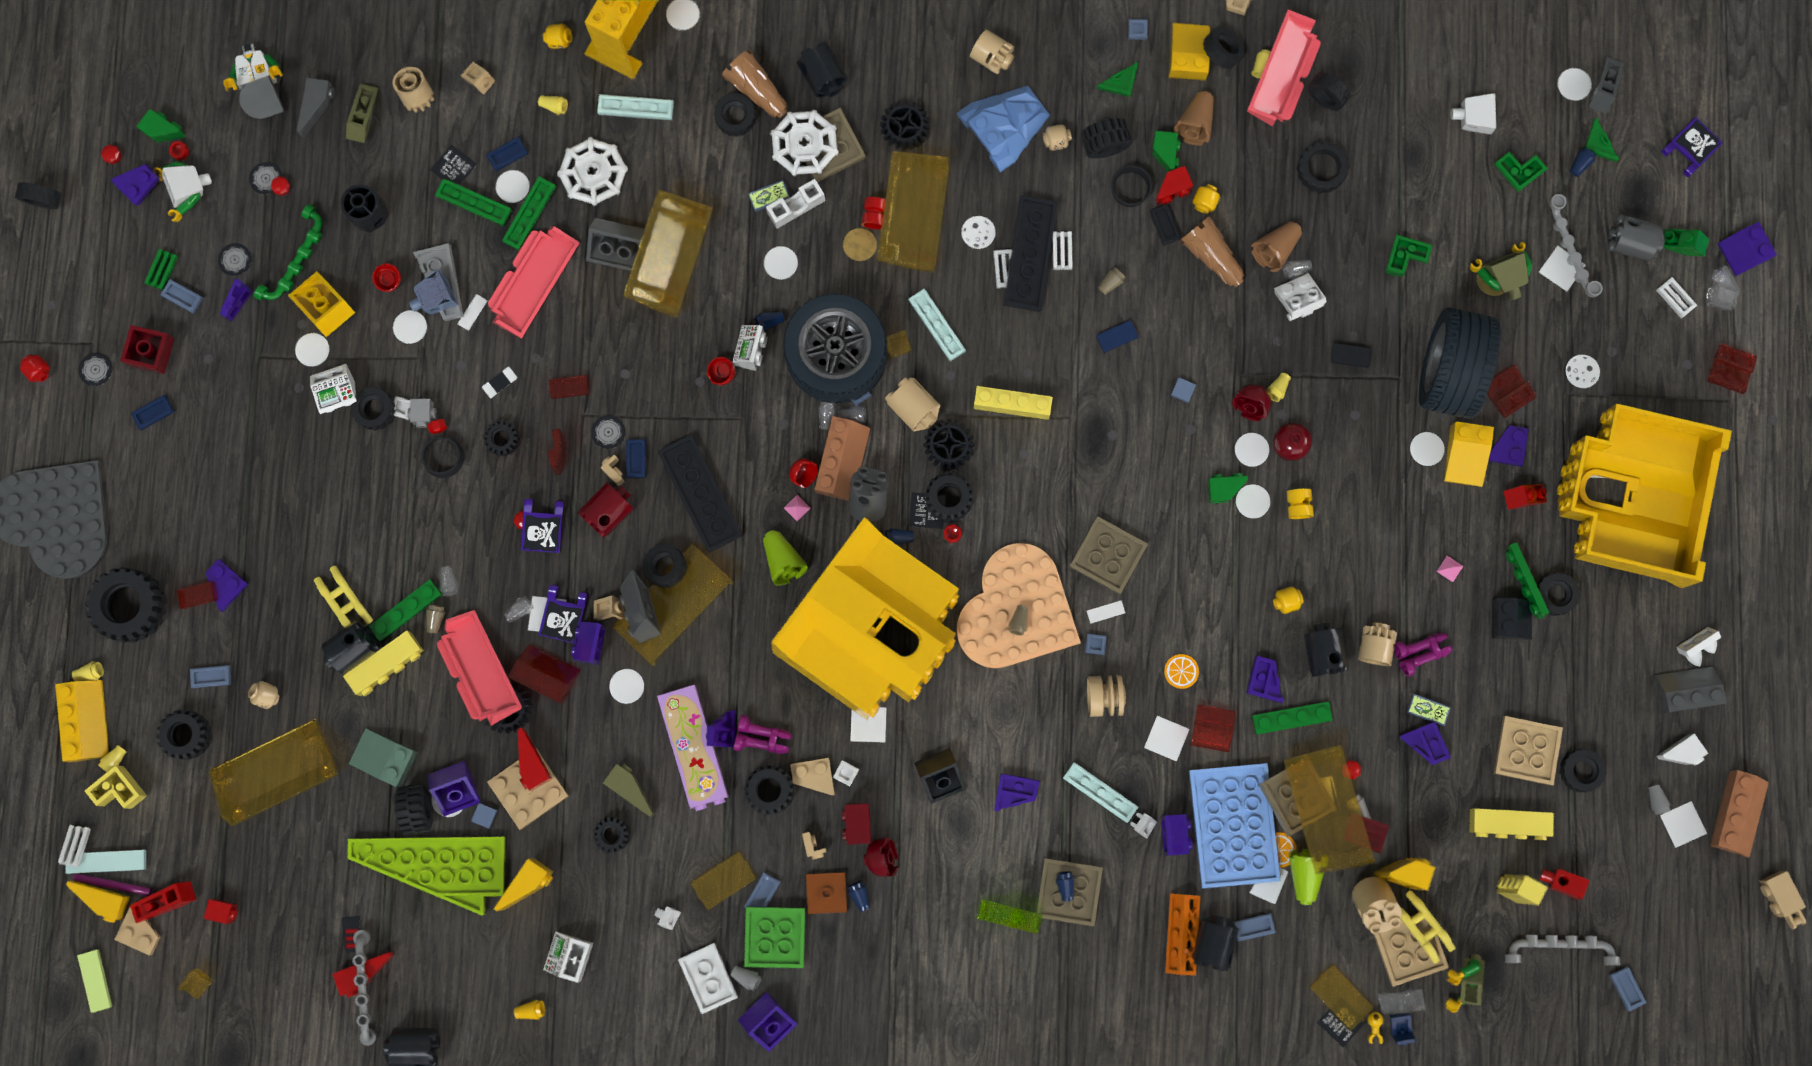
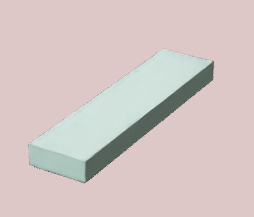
(635, 107)
(937, 325)
(1100, 792)
(109, 862)

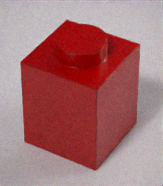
(221, 911)

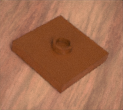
(826, 893)

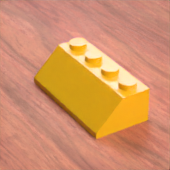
(82, 720)
(1409, 873)

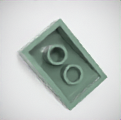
(383, 758)

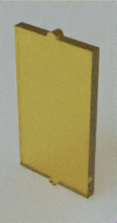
(723, 880)
(1341, 997)

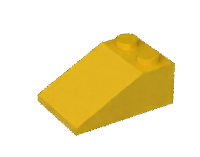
(1187, 52)
(321, 304)
(1468, 453)
(529, 880)

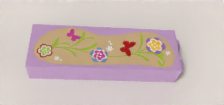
(695, 760)

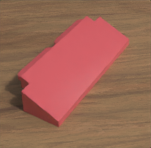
(1287, 63)
(536, 272)
(481, 676)

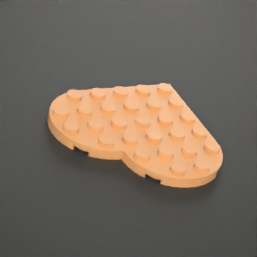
(1013, 578)

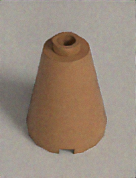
(1196, 120)
(1276, 246)

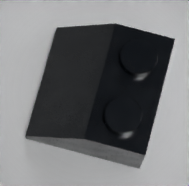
(1511, 619)
(940, 776)

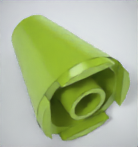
(782, 559)
(1304, 878)

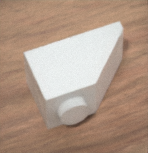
(1685, 751)

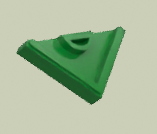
(1121, 82)
(1599, 142)

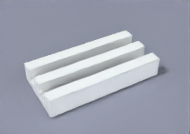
(996, 253)
(1062, 267)
(1675, 306)
(68, 840)

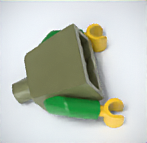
(1506, 272)
(1472, 983)

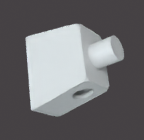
(1477, 114)

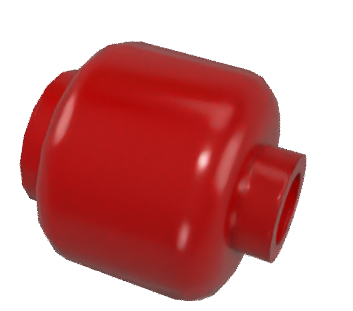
(34, 368)

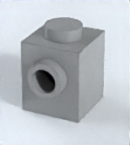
(421, 412)

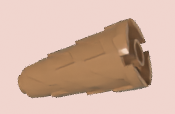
(753, 82)
(1208, 246)

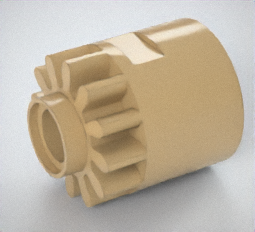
(992, 52)
(413, 88)
(1377, 644)

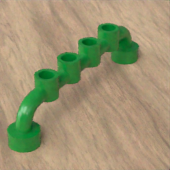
(294, 267)

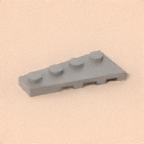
(442, 259)

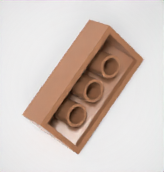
(841, 457)
(1739, 813)

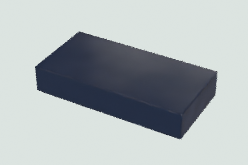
(507, 154)
(1117, 336)
(152, 412)
(636, 458)

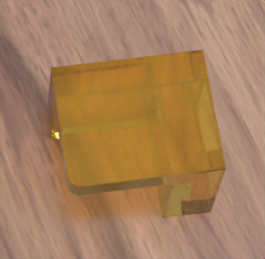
(898, 344)
(195, 983)

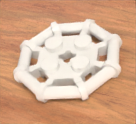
(798, 151)
(590, 181)

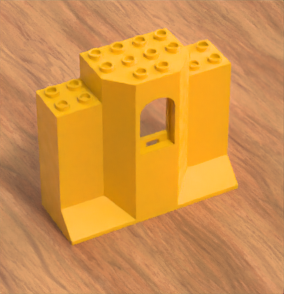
(613, 30)
(1671, 481)
(833, 630)

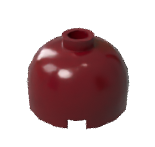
(1253, 402)
(1292, 442)
(881, 856)

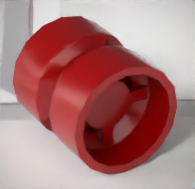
(874, 213)

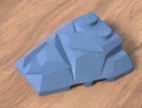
(1005, 123)

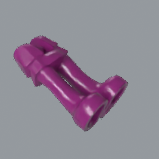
(1408, 666)
(746, 726)

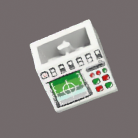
(749, 347)
(333, 388)
(568, 957)

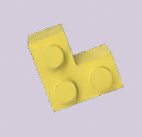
(116, 784)

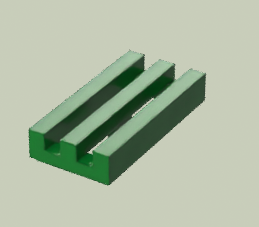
(154, 267)

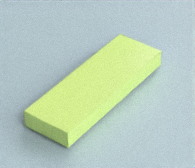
(94, 981)

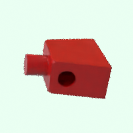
(1574, 885)

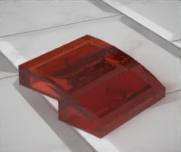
(1732, 368)
(1510, 391)
(558, 455)
(1213, 728)

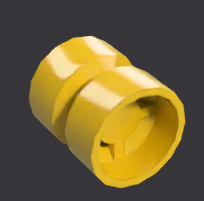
(1300, 504)

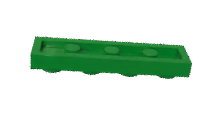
(473, 202)
(529, 213)
(1529, 587)
(405, 610)
(1292, 718)

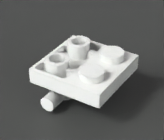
(1300, 296)

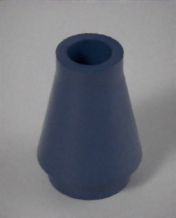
(1582, 162)
(769, 319)
(899, 536)
(1065, 884)
(859, 895)

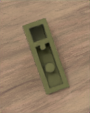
(361, 113)
(627, 786)

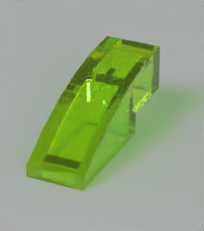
(1009, 916)

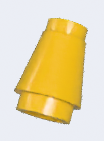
(531, 1010)

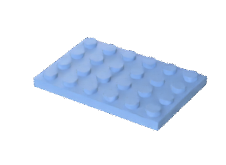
(1233, 826)

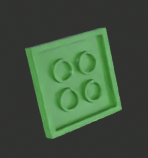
(775, 937)

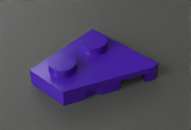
(137, 183)
(235, 300)
(1510, 447)
(227, 583)
(1264, 680)
(722, 730)
(1428, 743)
(1015, 790)

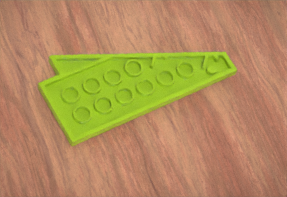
(449, 868)

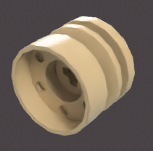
(1105, 695)

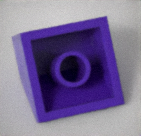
(1747, 249)
(589, 642)
(453, 788)
(1175, 834)
(767, 1022)

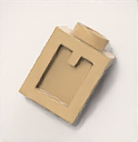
(478, 77)
(614, 474)
(608, 607)
(810, 843)

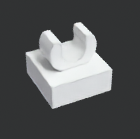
(1145, 825)
(667, 917)

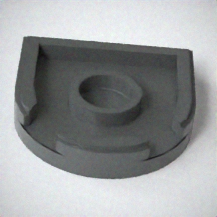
(260, 98)

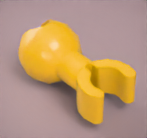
(1375, 1023)

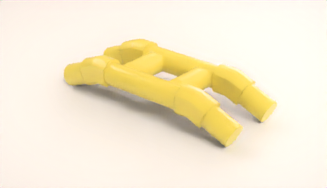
(343, 588)
(1436, 928)

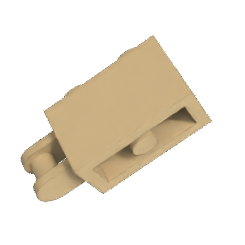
(1783, 897)

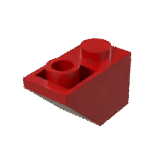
(1175, 184)
(1525, 496)

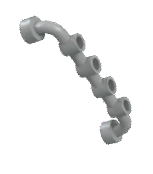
(1593, 288)
(1552, 941)
(368, 1035)

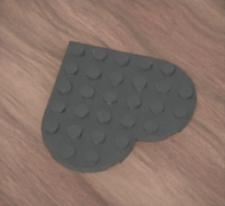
(56, 516)

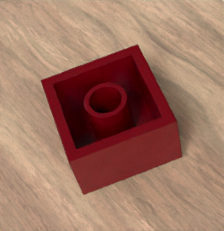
(147, 349)
(857, 824)

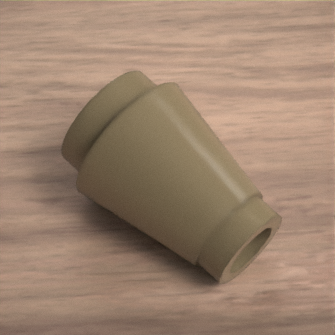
(1111, 281)
(434, 618)
(1018, 623)

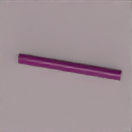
(112, 884)

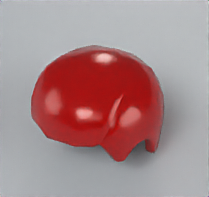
(386, 277)
(721, 371)
(803, 472)

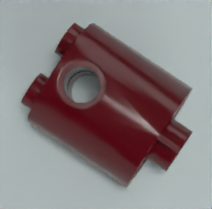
(606, 509)

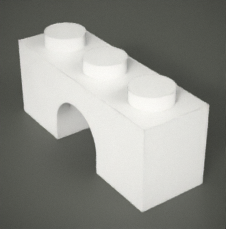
(805, 199)

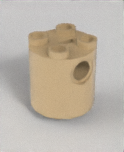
(914, 404)
(1377, 905)

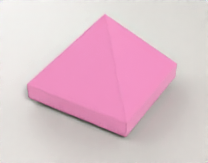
(797, 508)
(1449, 568)

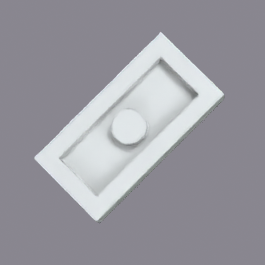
(1704, 640)

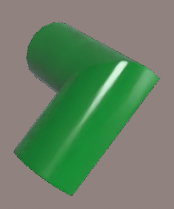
(1518, 175)
(1403, 250)

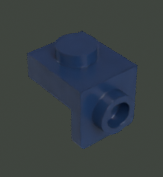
(1401, 1028)

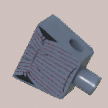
(433, 294)

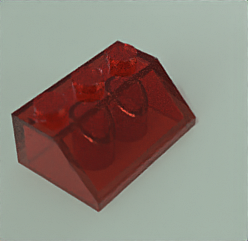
(544, 674)

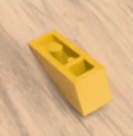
(101, 901)

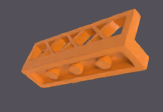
(1179, 933)

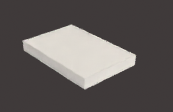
(708, 978)

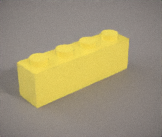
(1013, 402)
(384, 663)
(1511, 823)
(1521, 889)

